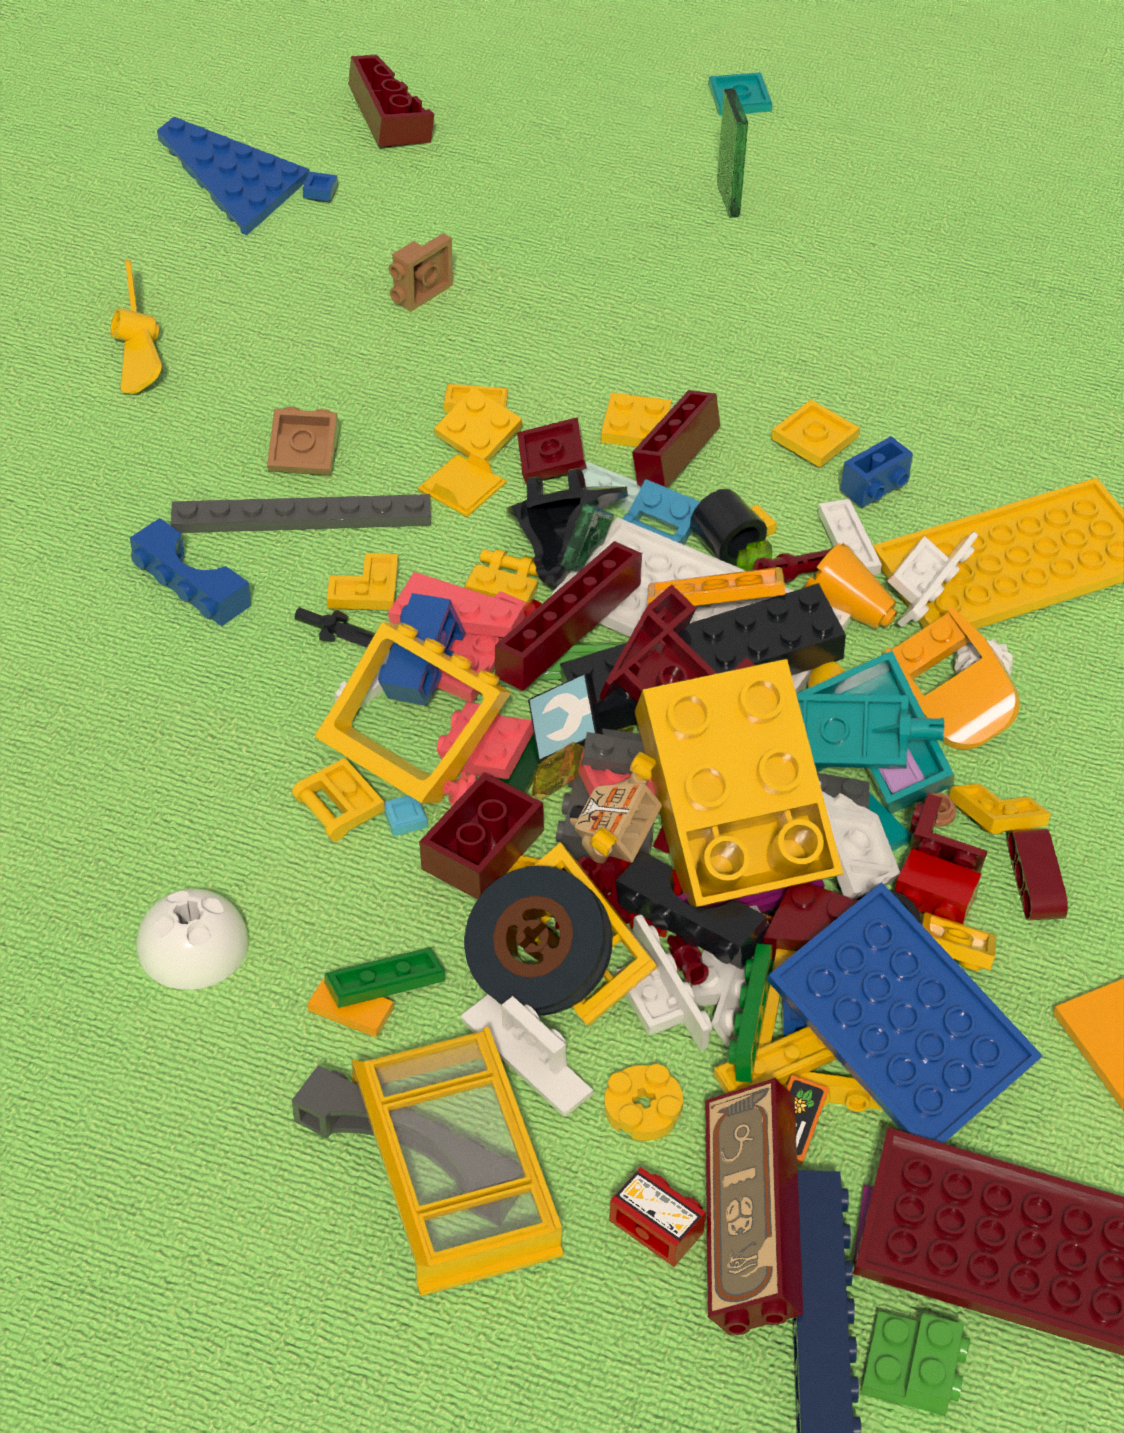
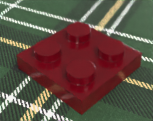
(551, 449)

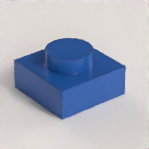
(320, 186)

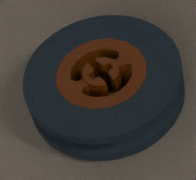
(508, 917)

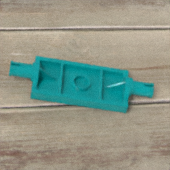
(863, 729)

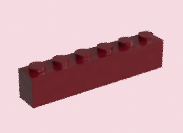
(567, 615)

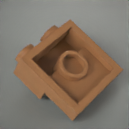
(421, 272)
(303, 441)

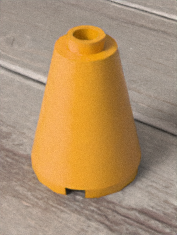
(854, 588)

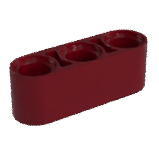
(1037, 874)

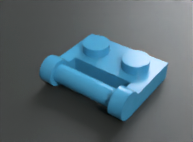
(664, 507)

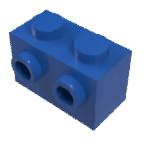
(876, 471)

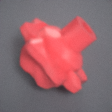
(458, 787)

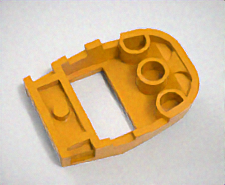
(975, 701)

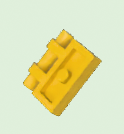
(493, 580)

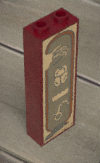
(752, 1208)

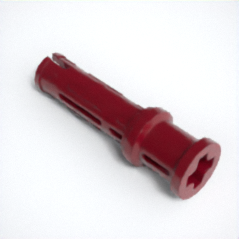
(792, 565)

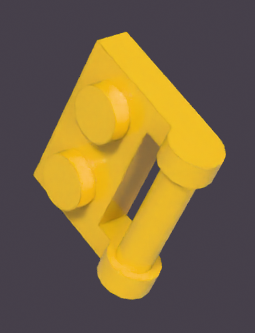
(346, 790)

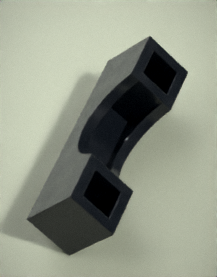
(724, 931)

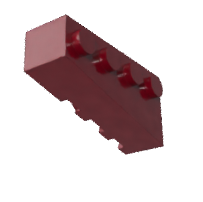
(387, 105)

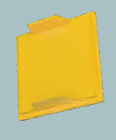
(463, 484)

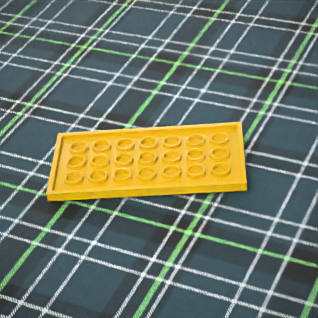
(1024, 554)

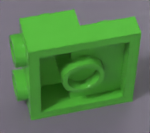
(916, 1361)

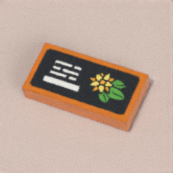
(808, 1107)

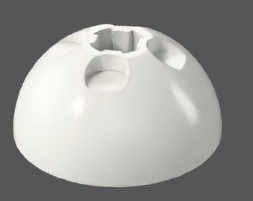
(191, 939)

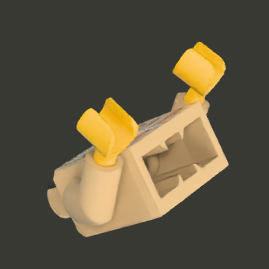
(618, 815)

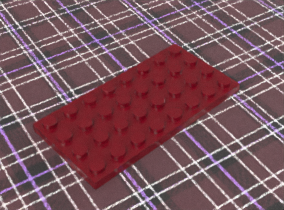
(996, 1240)

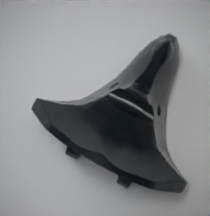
(552, 517)

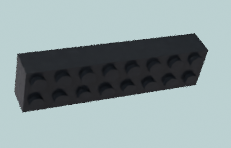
(776, 629)

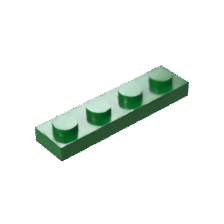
(749, 1023)

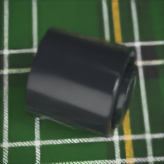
(726, 524)

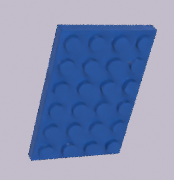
(904, 1017)

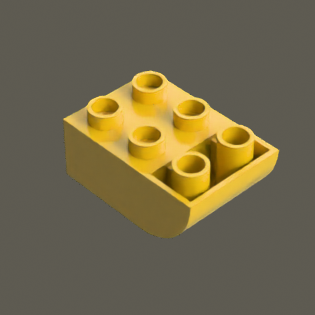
(737, 784)

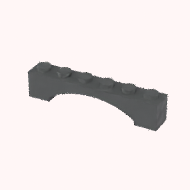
(330, 1105)

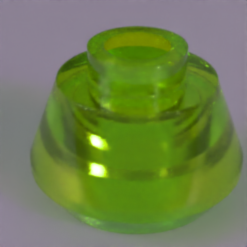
(752, 552)

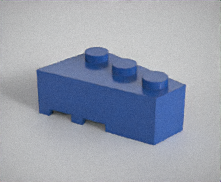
(407, 675)

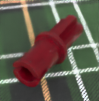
(688, 960)

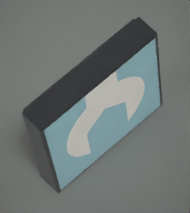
(564, 715)

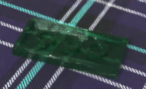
(732, 152)

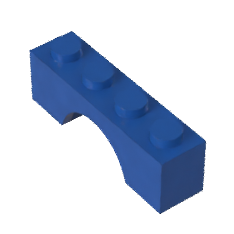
(214, 592)

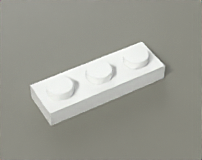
(845, 526)

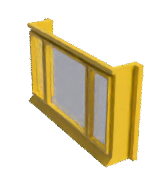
(459, 1162)

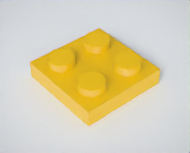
(632, 418)
(478, 425)
(815, 433)
(964, 943)

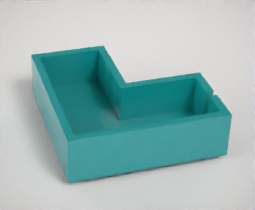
(886, 677)

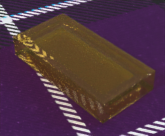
(557, 770)

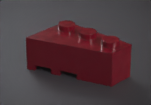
(803, 915)

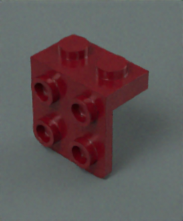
(945, 848)

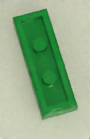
(384, 977)

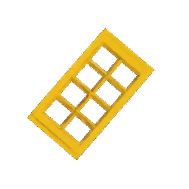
(630, 975)

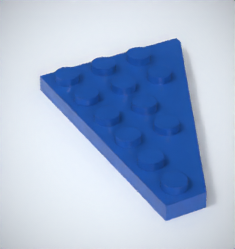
(237, 176)

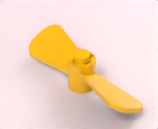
(139, 331)

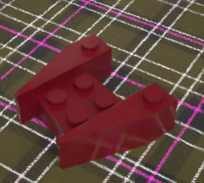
(656, 651)

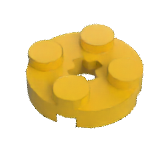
(648, 1082)

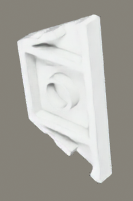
(860, 846)

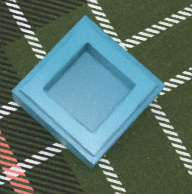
(404, 815)

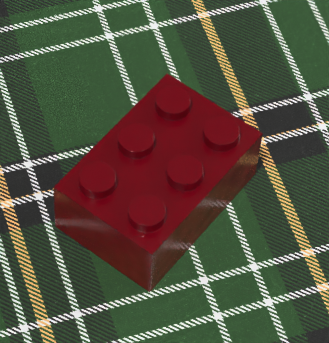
(481, 835)

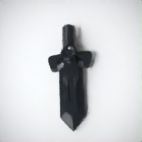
(330, 624)

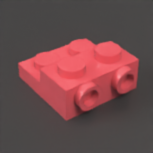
(498, 748)

